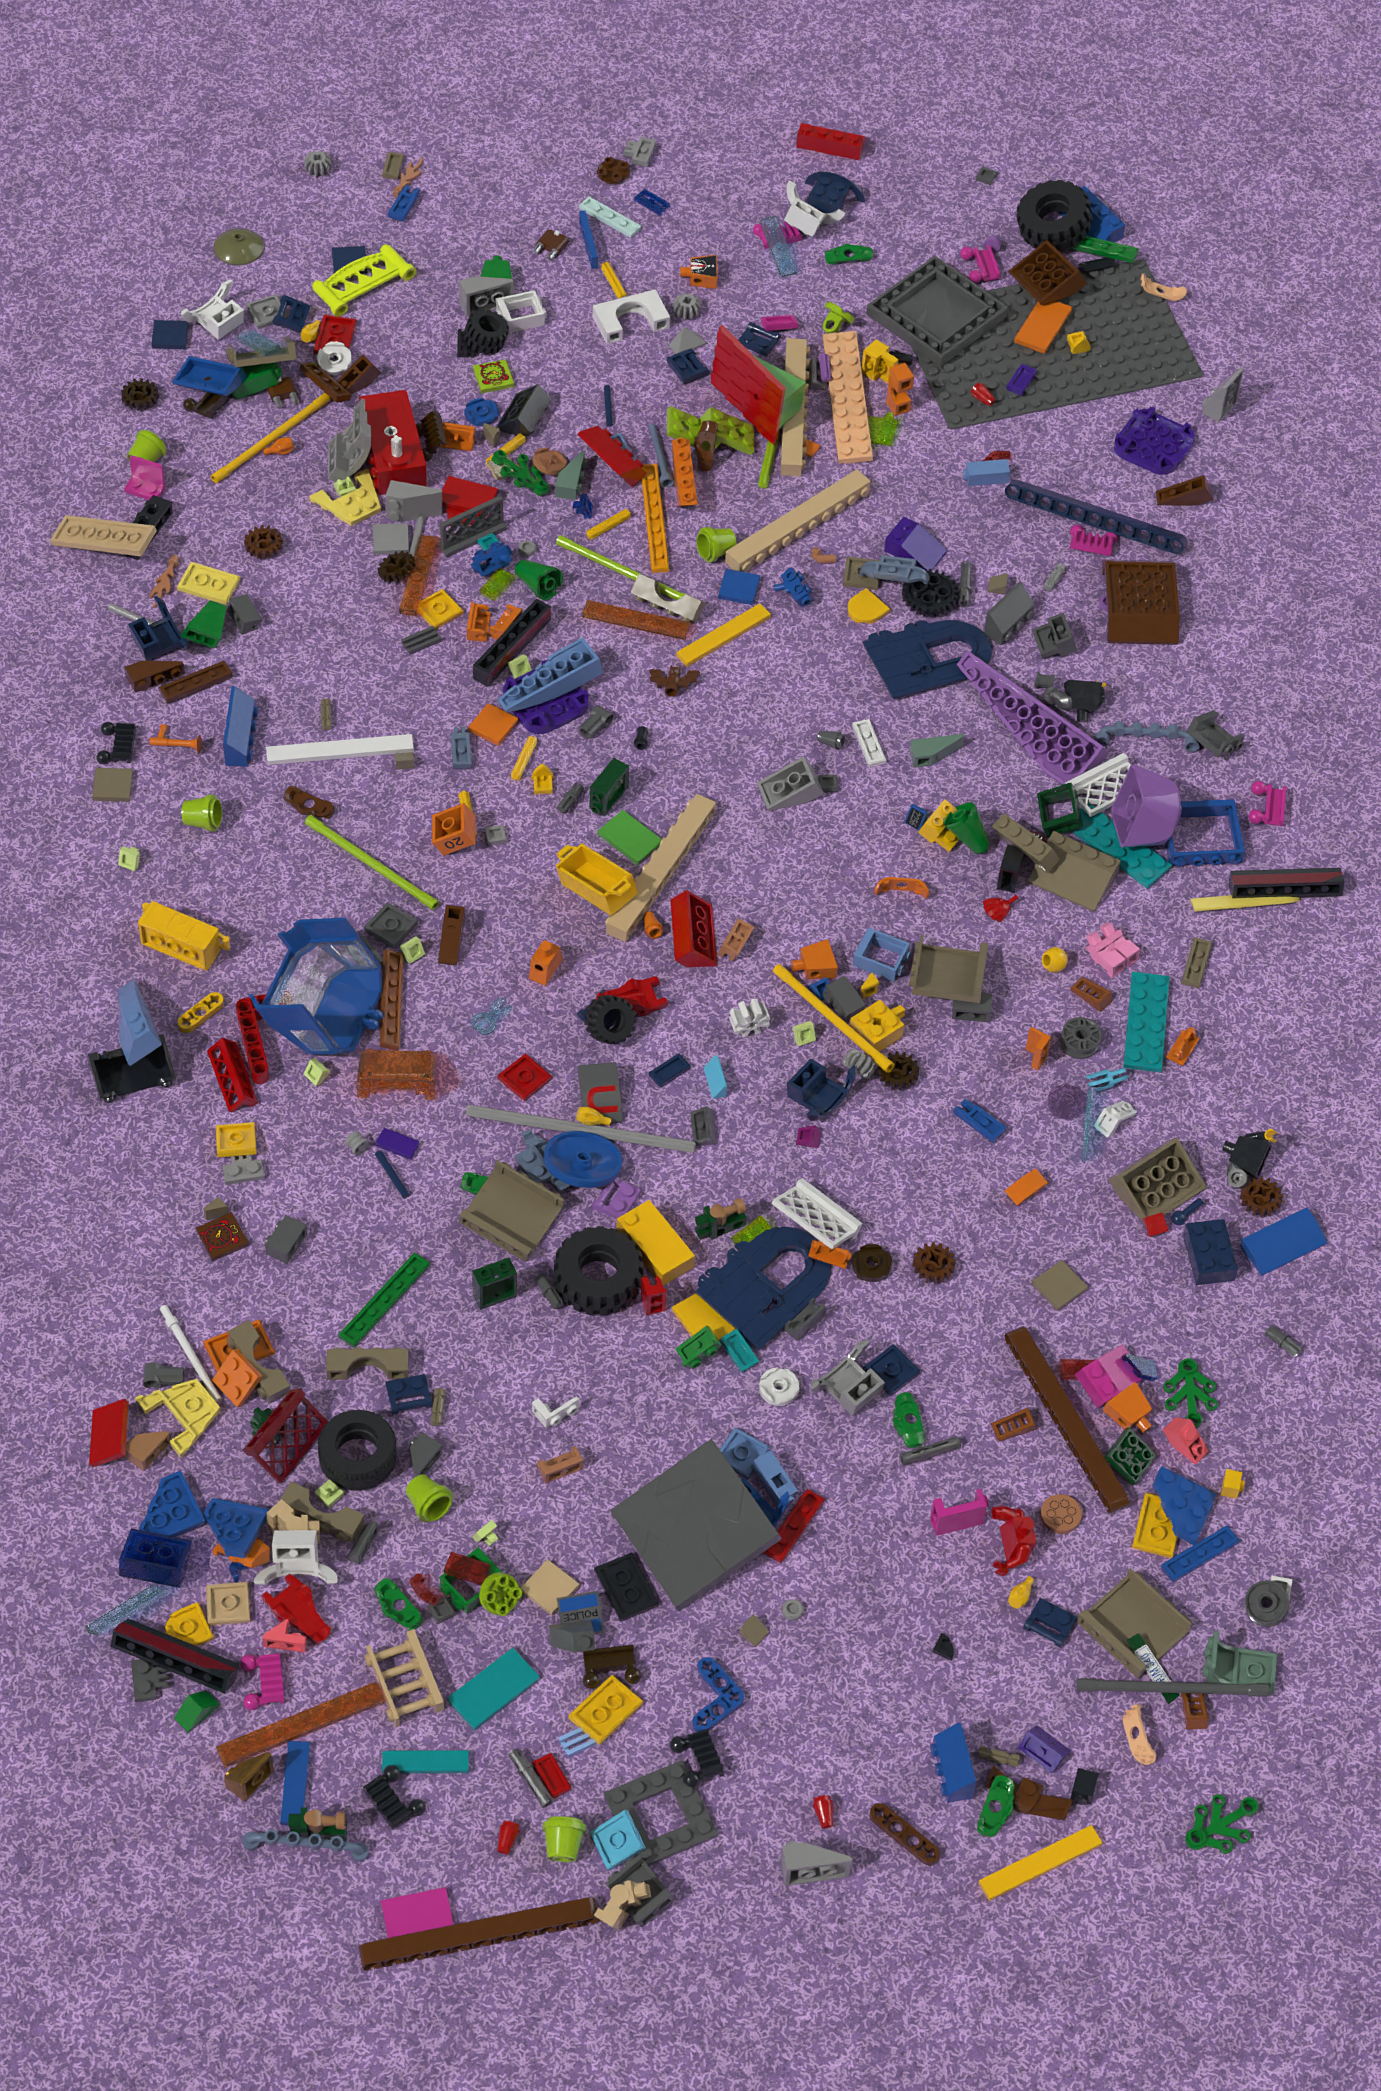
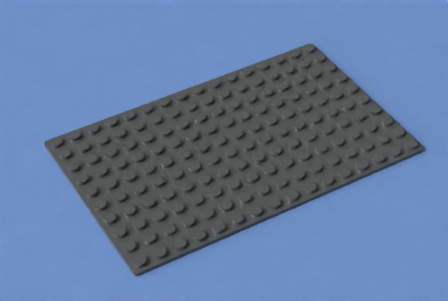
(1131, 350)

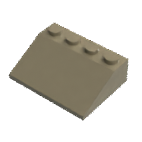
(1079, 875)
(1158, 1180)

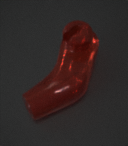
(998, 455)
(421, 1591)

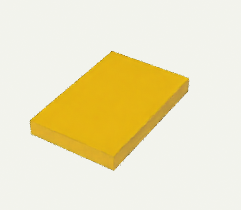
(696, 1314)
(1154, 1529)
(605, 1709)

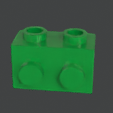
(698, 1347)

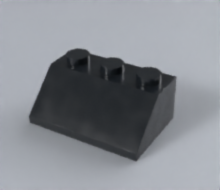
(524, 411)

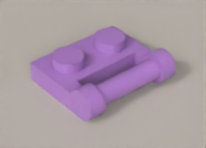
(622, 1201)

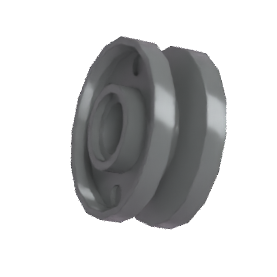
(1080, 1028)
(1266, 1616)

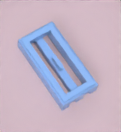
(580, 1748)

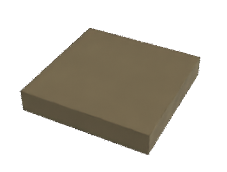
(851, 574)
(112, 784)
(1059, 1285)

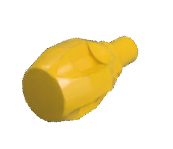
(310, 331)
(591, 1117)
(1020, 1593)

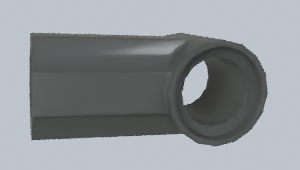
(598, 718)
(156, 1375)

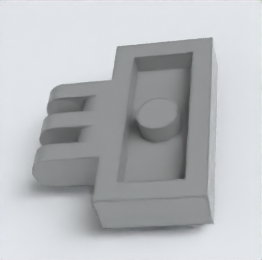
(640, 151)
(242, 1170)

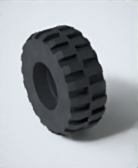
(1050, 198)
(598, 1295)

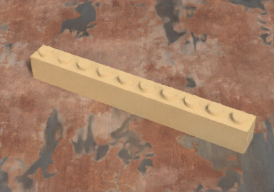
(793, 429)
(798, 521)
(662, 866)

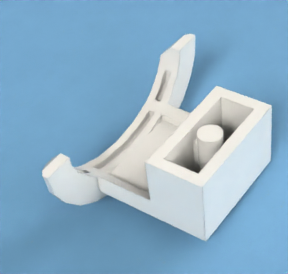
(805, 216)
(217, 315)
(295, 1554)

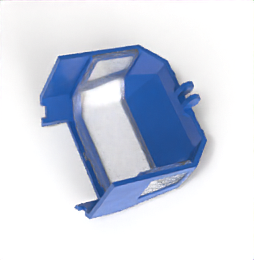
(323, 987)

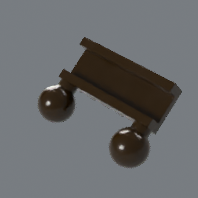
(207, 405)
(432, 429)
(608, 1660)

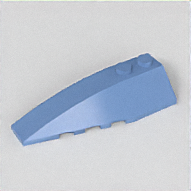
(560, 674)
(136, 1026)

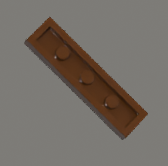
(325, 382)
(195, 682)

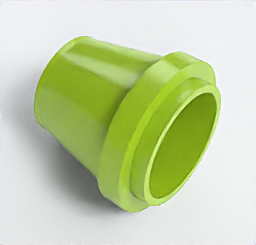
(147, 446)
(714, 542)
(202, 812)
(429, 1498)
(563, 1838)

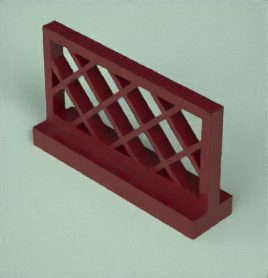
(272, 1425)

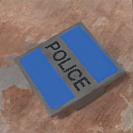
(581, 1608)

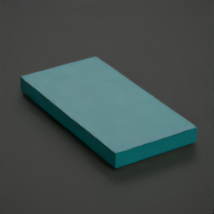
(493, 1689)

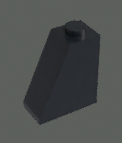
(1010, 869)

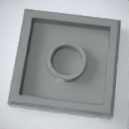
(264, 310)
(390, 538)

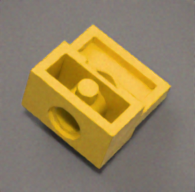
(877, 361)
(934, 827)

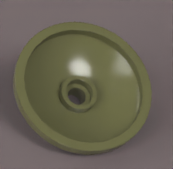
(238, 246)

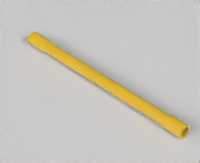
(224, 471)
(879, 1058)

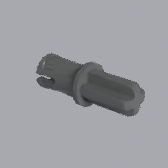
(570, 797)
(549, 1291)
(1283, 1341)

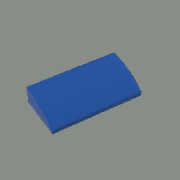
(223, 380)
(1283, 1241)

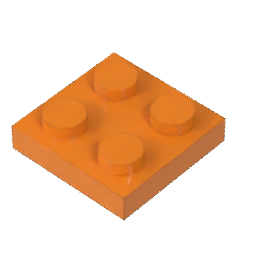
(237, 1378)

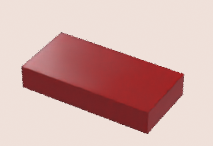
(551, 1775)

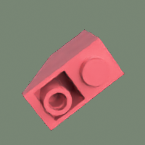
(1186, 1439)

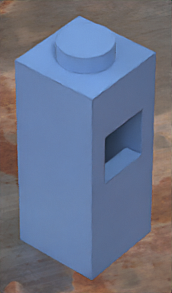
(987, 472)
(773, 1477)

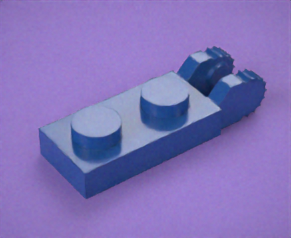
(403, 203)
(980, 1121)

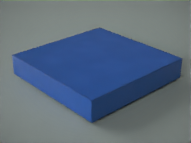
(739, 586)

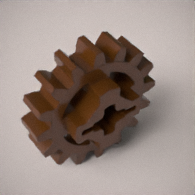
(263, 542)
(1261, 1196)
(933, 1263)

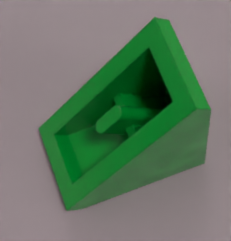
(196, 1709)

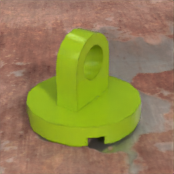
(837, 316)

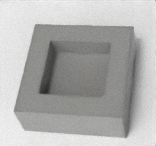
(495, 835)

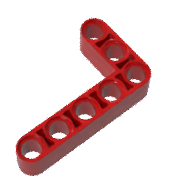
(252, 1033)

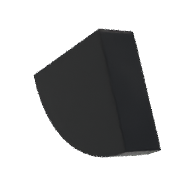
(944, 1647)

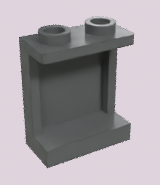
(1213, 736)
(639, 1872)

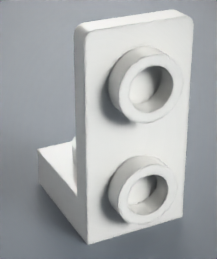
(1112, 1116)
(549, 1418)

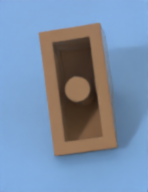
(146, 1447)

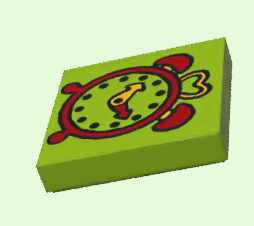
(493, 376)

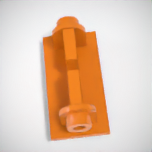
(1183, 1046)
(836, 1256)

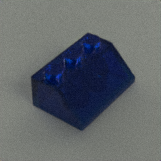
(155, 1558)

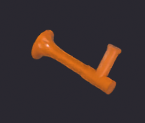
(161, 741)

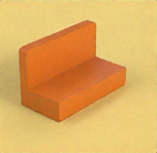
(1038, 1044)

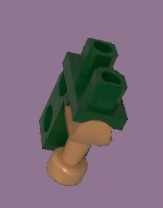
(721, 1219)
(315, 1823)

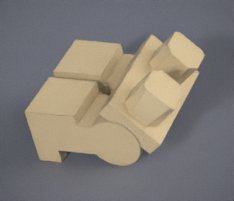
(282, 1518)
(621, 1898)

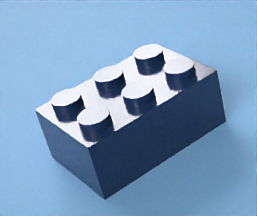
(1210, 1252)

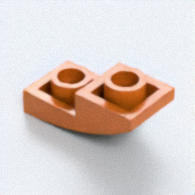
(1026, 1186)

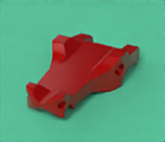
(640, 995)
(298, 1607)

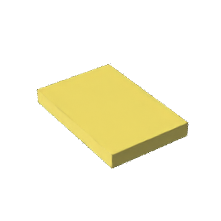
(208, 583)

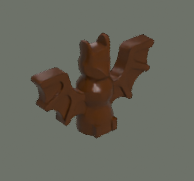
(673, 682)

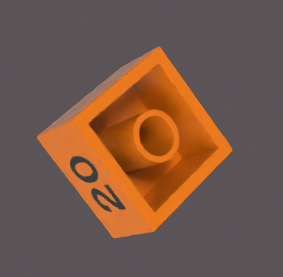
(453, 829)

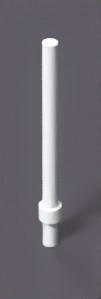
(173, 1324)

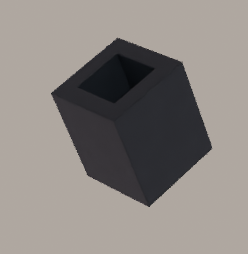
(1084, 1786)

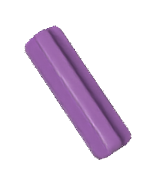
(825, 368)

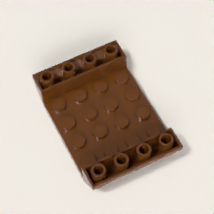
(1141, 601)

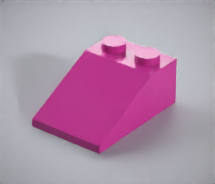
(1107, 1376)

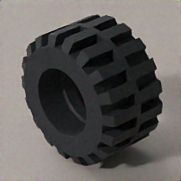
(486, 331)
(623, 1024)

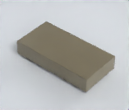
(393, 165)

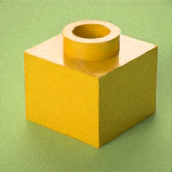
(1232, 1484)

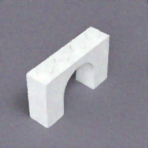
(644, 303)

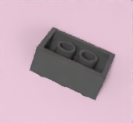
(1009, 614)

